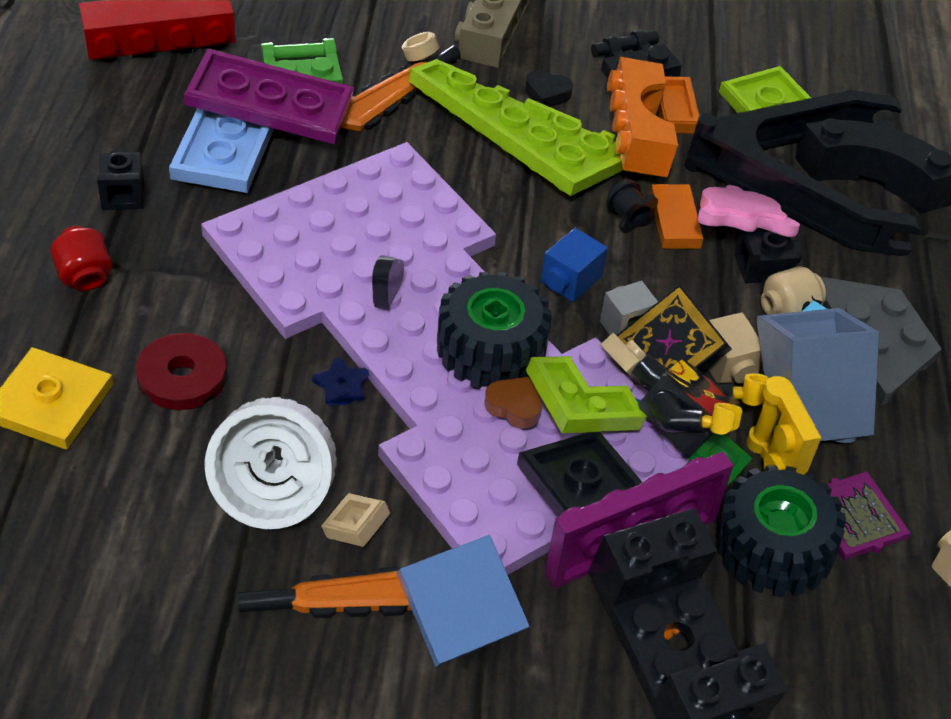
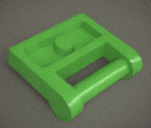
(323, 66)

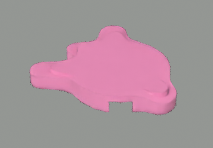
(744, 211)

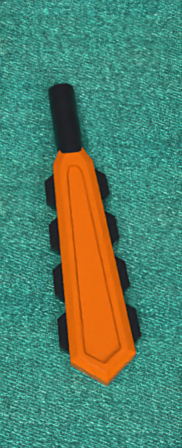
(384, 97)
(323, 596)

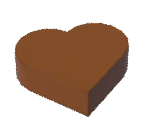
(515, 401)

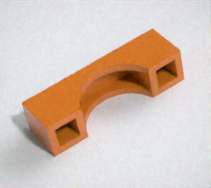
(643, 139)

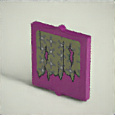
(869, 516)

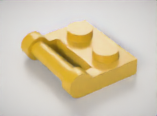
(793, 438)

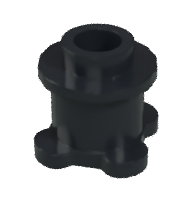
(631, 205)

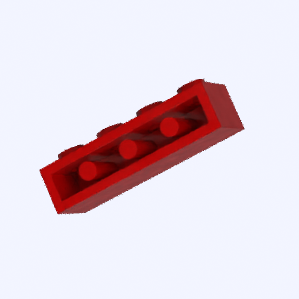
(150, 26)

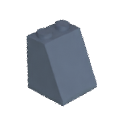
(829, 363)

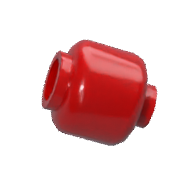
(81, 258)

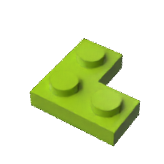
(581, 407)

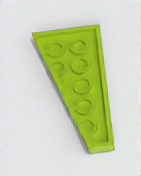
(530, 131)

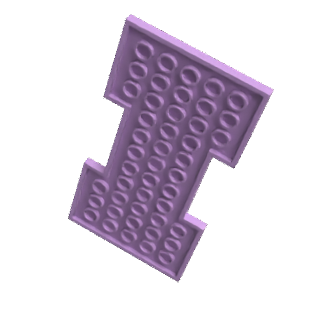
(312, 262)

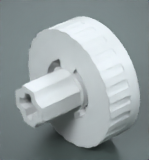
(249, 437)

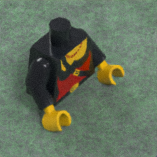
(691, 405)

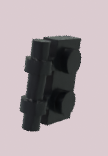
(640, 43)

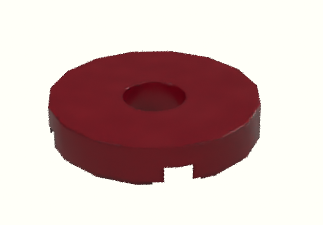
(178, 351)

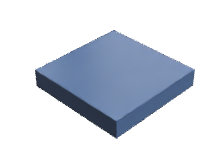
(462, 600)

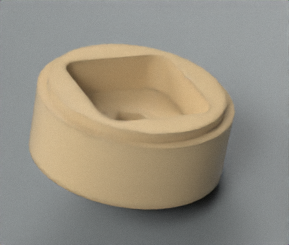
(420, 46)

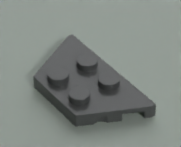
(903, 337)

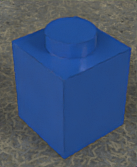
(573, 264)

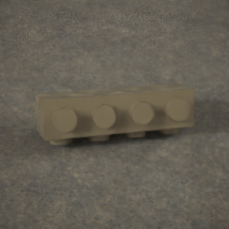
(489, 29)

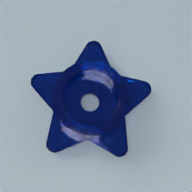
(341, 393)

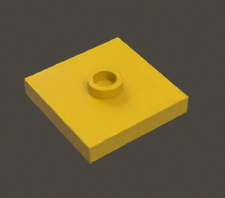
(51, 397)

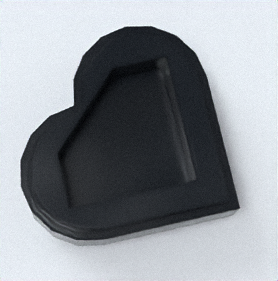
(548, 88)
(386, 280)

